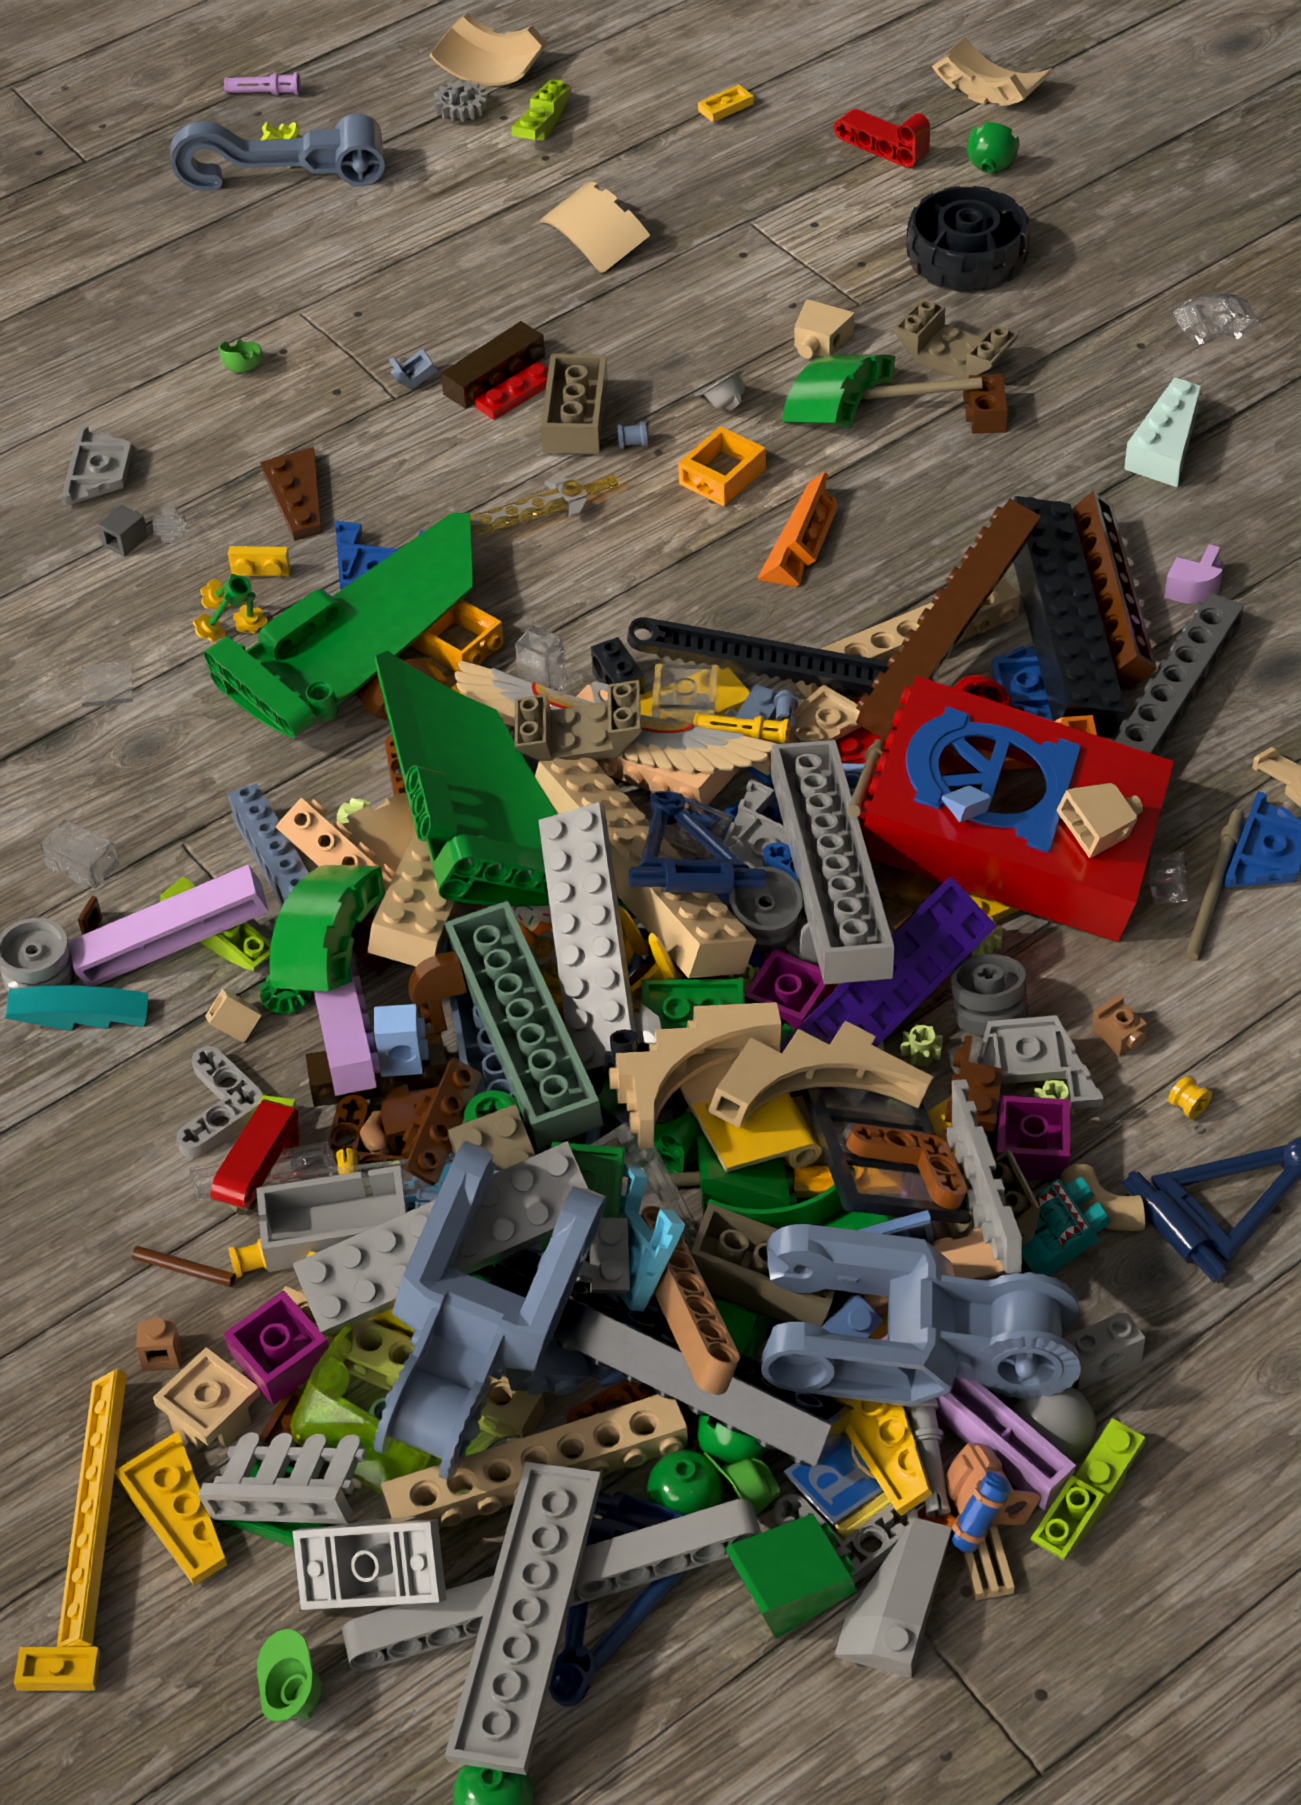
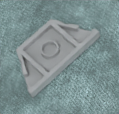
(96, 466)

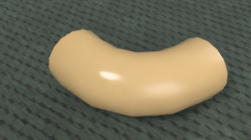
(1124, 1211)

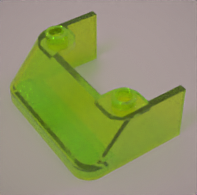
(327, 1413)

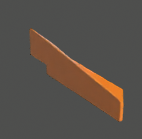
(802, 535)

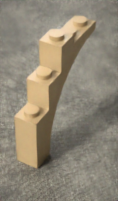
(679, 1054)
(807, 1063)

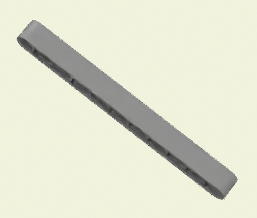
(604, 1570)

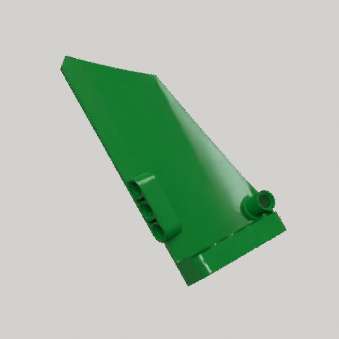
(328, 643)
(466, 790)

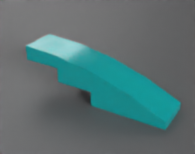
(84, 1005)

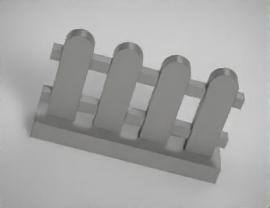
(282, 1499)

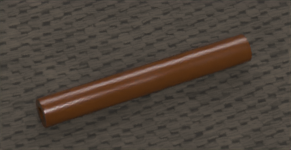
(183, 1266)

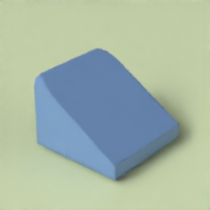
(967, 802)

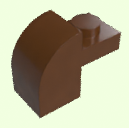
(432, 981)
(398, 1114)

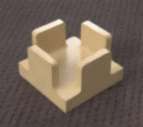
(208, 1401)

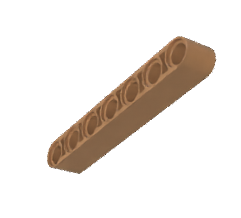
(694, 1318)

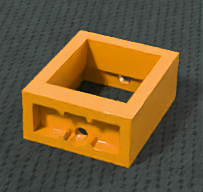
(722, 488)
(471, 618)

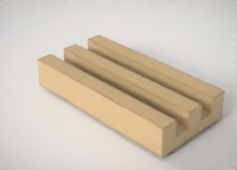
(993, 1590)

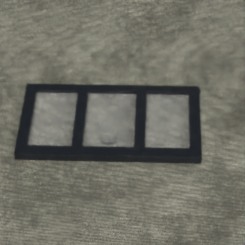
(870, 1183)

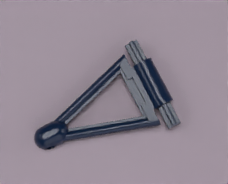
(689, 876)
(1190, 1226)
(576, 1664)

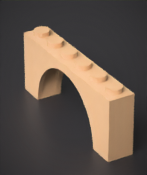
(697, 786)

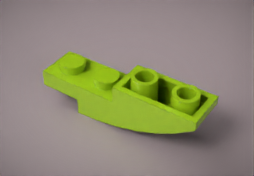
(544, 111)
(238, 944)
(1089, 1491)

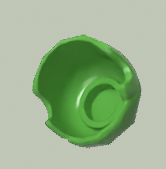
(241, 356)

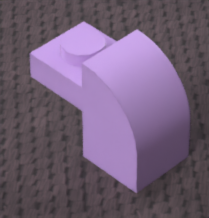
(1193, 581)

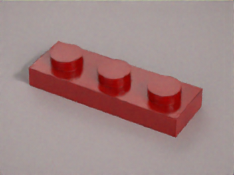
(513, 391)

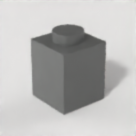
(123, 530)

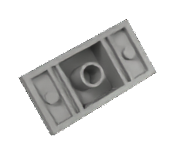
(369, 1563)

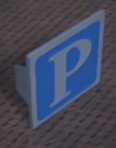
(835, 1484)

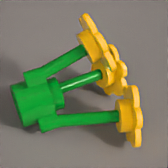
(235, 593)

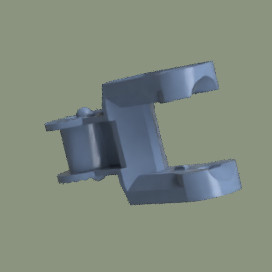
(937, 1323)
(469, 1327)

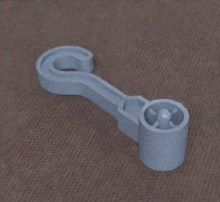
(350, 150)

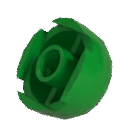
(992, 147)
(726, 1445)
(685, 1482)
(491, 1787)

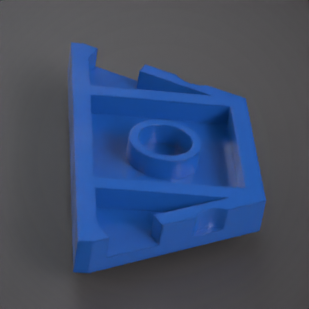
(1022, 680)
(1267, 848)

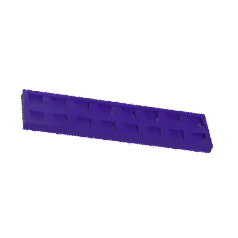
(924, 954)

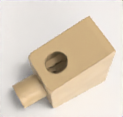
(822, 329)
(1099, 816)

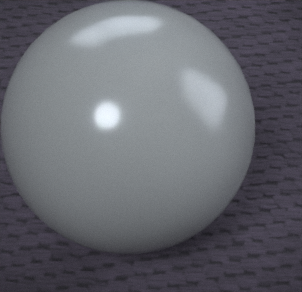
(1061, 1419)

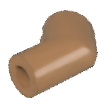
(373, 1135)

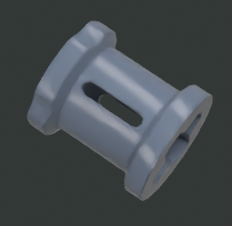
(632, 435)

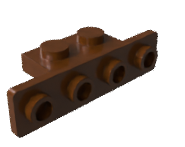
(983, 1085)
(427, 1138)

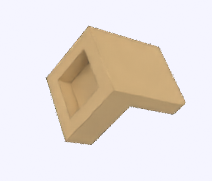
(233, 1015)

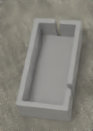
(324, 1212)

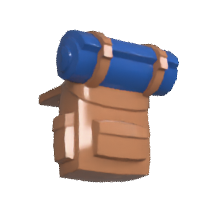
(981, 1496)

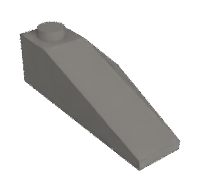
(894, 1608)

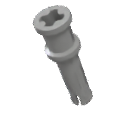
(928, 1439)

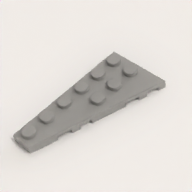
(984, 1194)

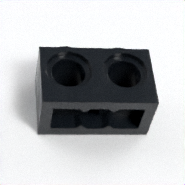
(614, 664)

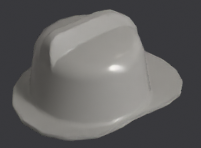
(726, 392)

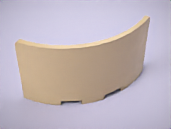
(487, 57)
(983, 80)
(597, 225)
(382, 830)

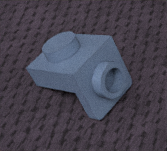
(414, 370)

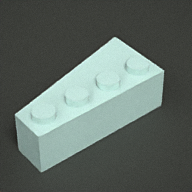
(1164, 435)

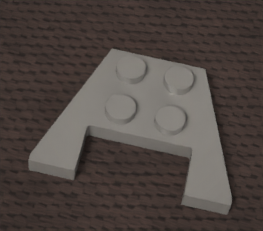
(752, 827)
(1038, 1052)

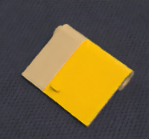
(767, 1134)

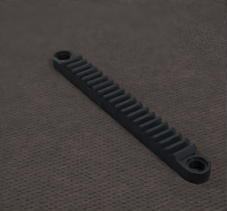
(756, 655)

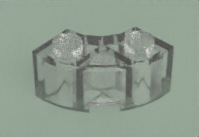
(1215, 316)

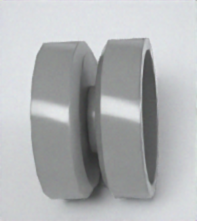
(35, 954)

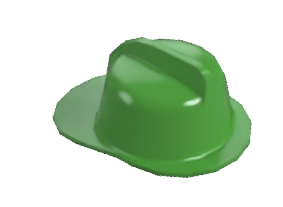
(751, 1481)
(286, 1677)

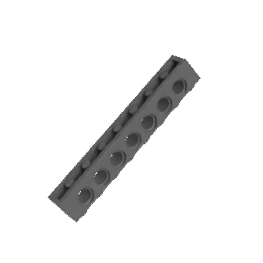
(1181, 675)

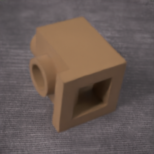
(1119, 1026)
(158, 1335)

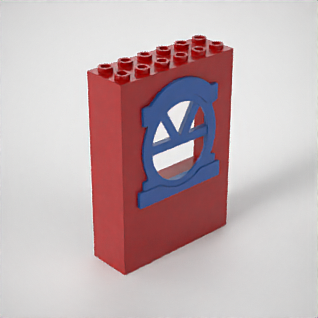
(1016, 857)

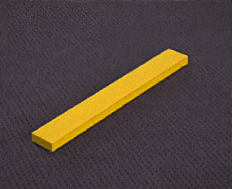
(92, 1511)

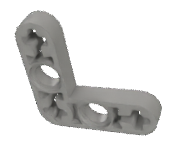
(228, 1106)
(871, 1528)

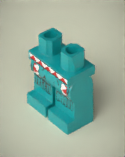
(1062, 1226)

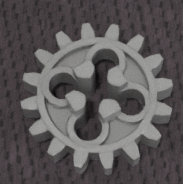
(460, 100)

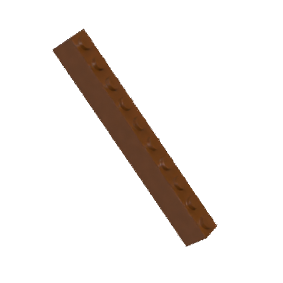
(951, 614)

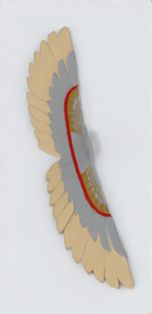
(659, 742)

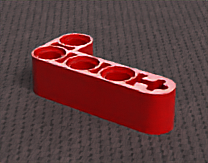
(895, 143)
(255, 1153)

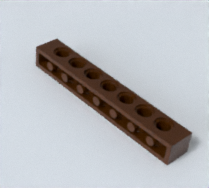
(1114, 590)

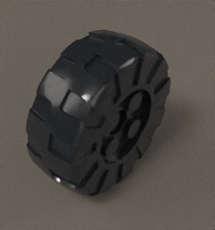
(968, 238)

